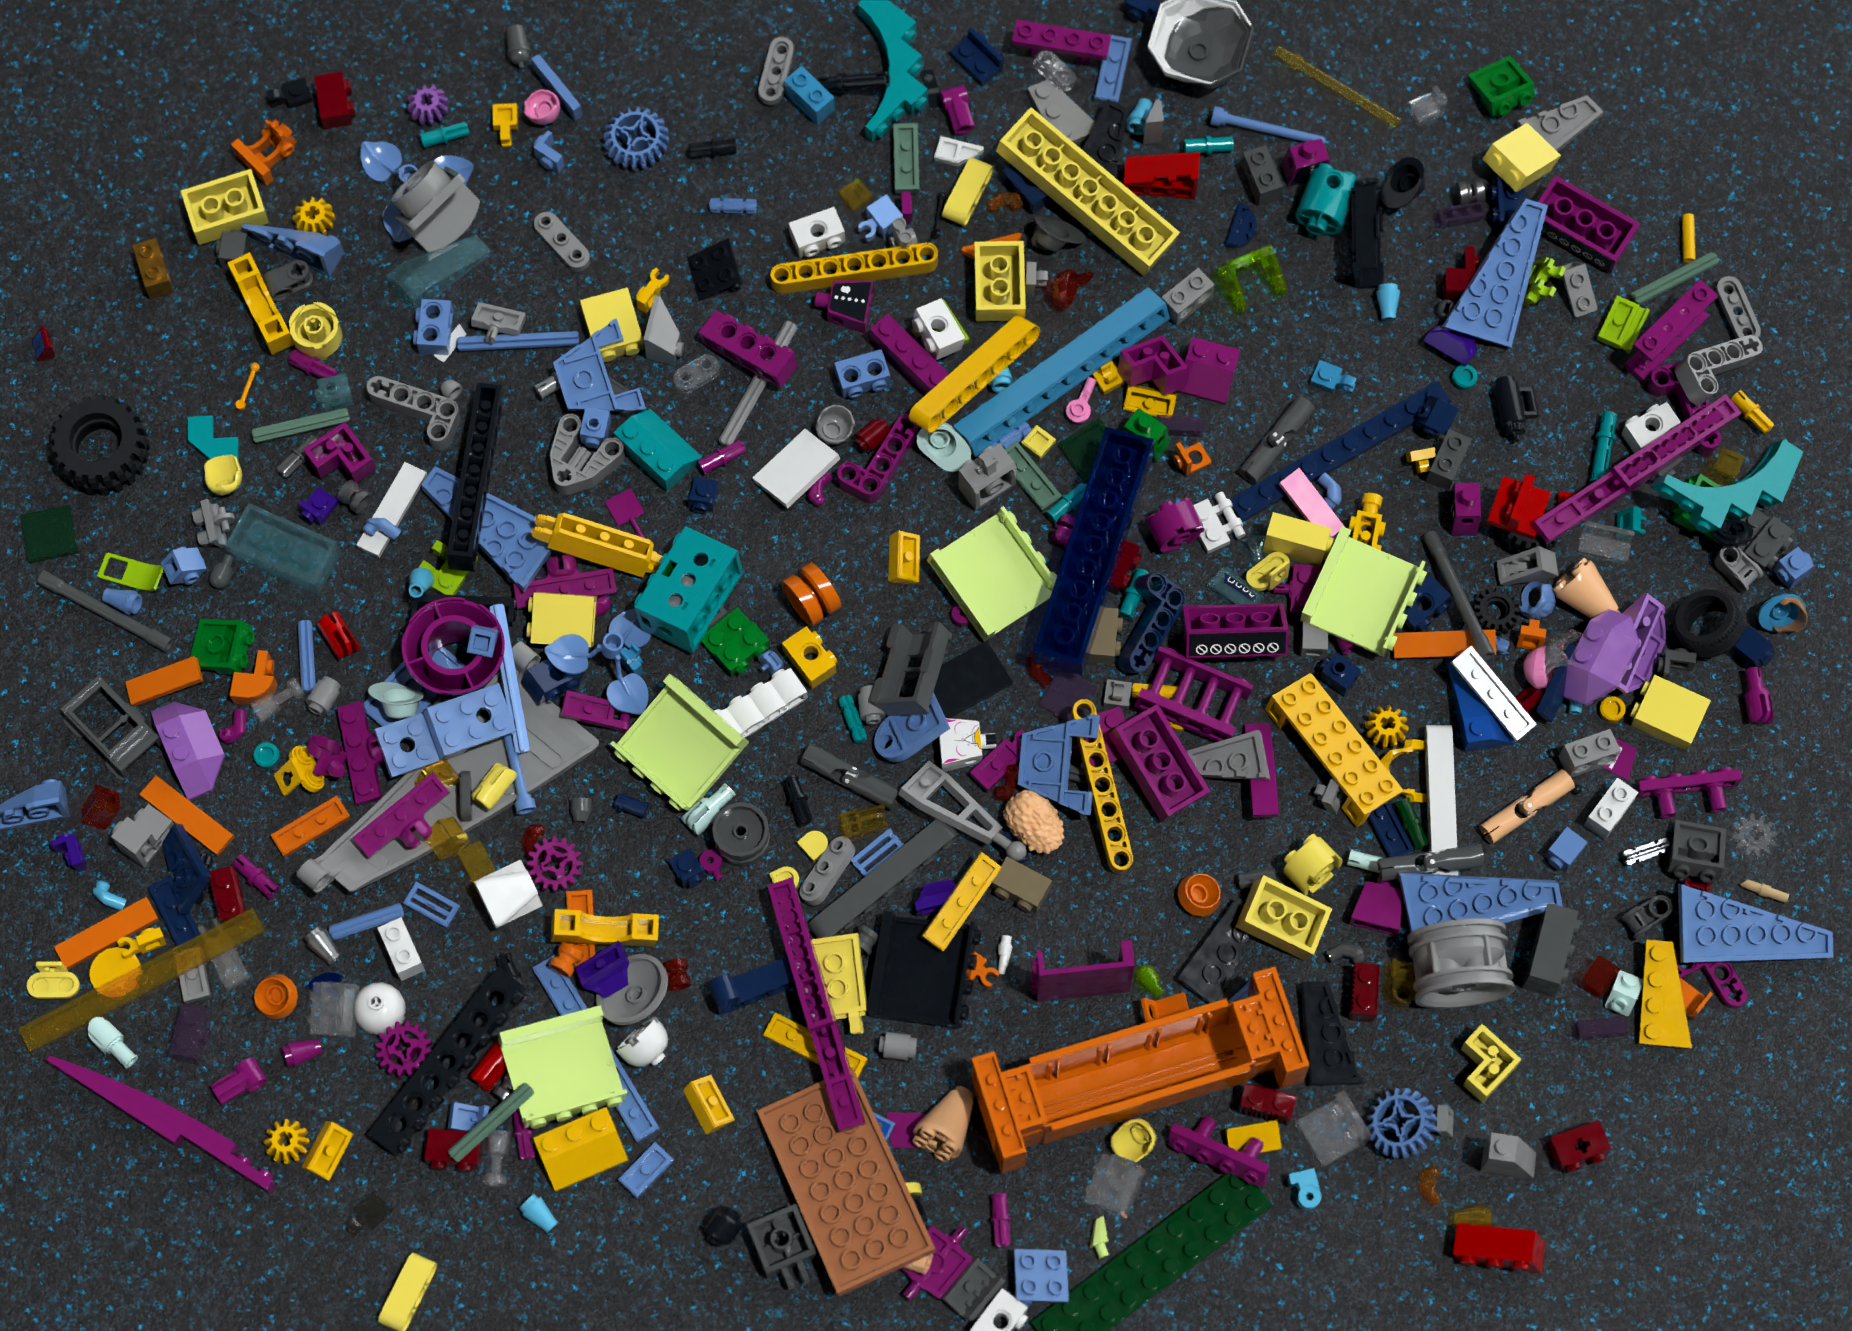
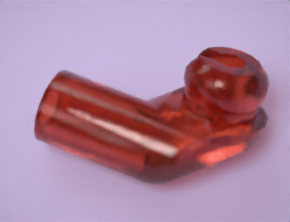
(1037, 672)
(1011, 781)
(531, 836)

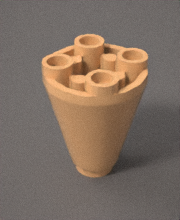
(1585, 590)
(946, 1125)

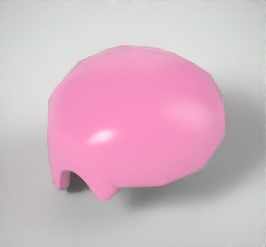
(542, 107)

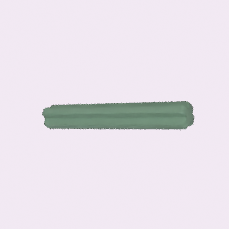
(1674, 278)
(300, 425)
(491, 1122)

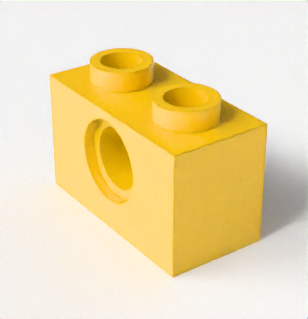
(814, 670)

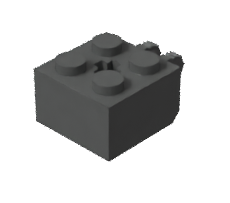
(777, 1258)

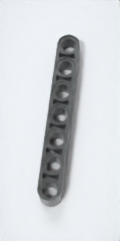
(884, 880)

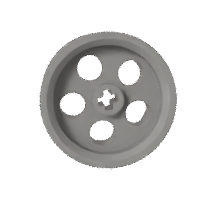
(1460, 963)

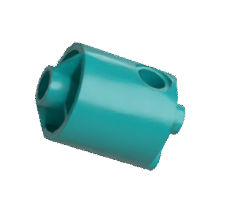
(1326, 200)

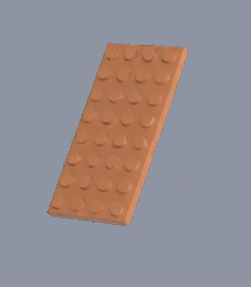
(846, 1188)

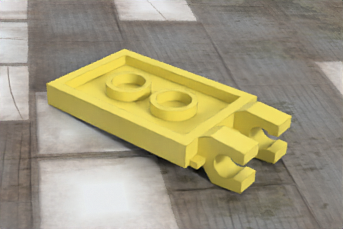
(844, 977)

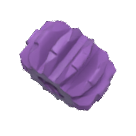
(431, 96)

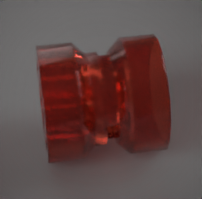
(677, 974)

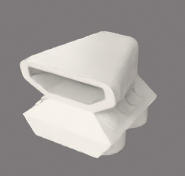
(508, 893)

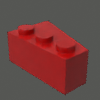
(1163, 175)
(1499, 1247)

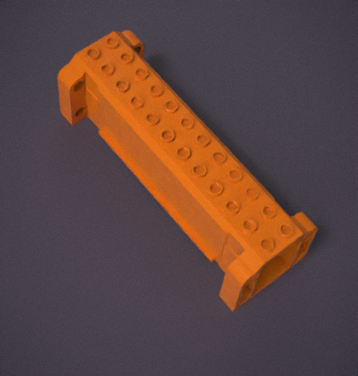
(1139, 1070)

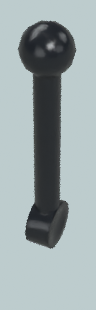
(936, 232)
(1554, 753)

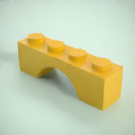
(260, 303)
(579, 927)

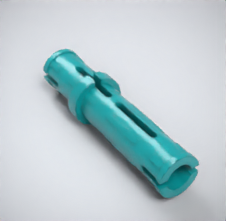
(1604, 438)

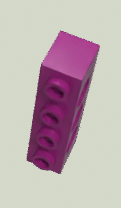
(775, 370)

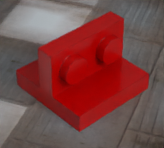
(1518, 506)

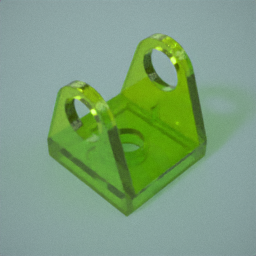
(1270, 264)

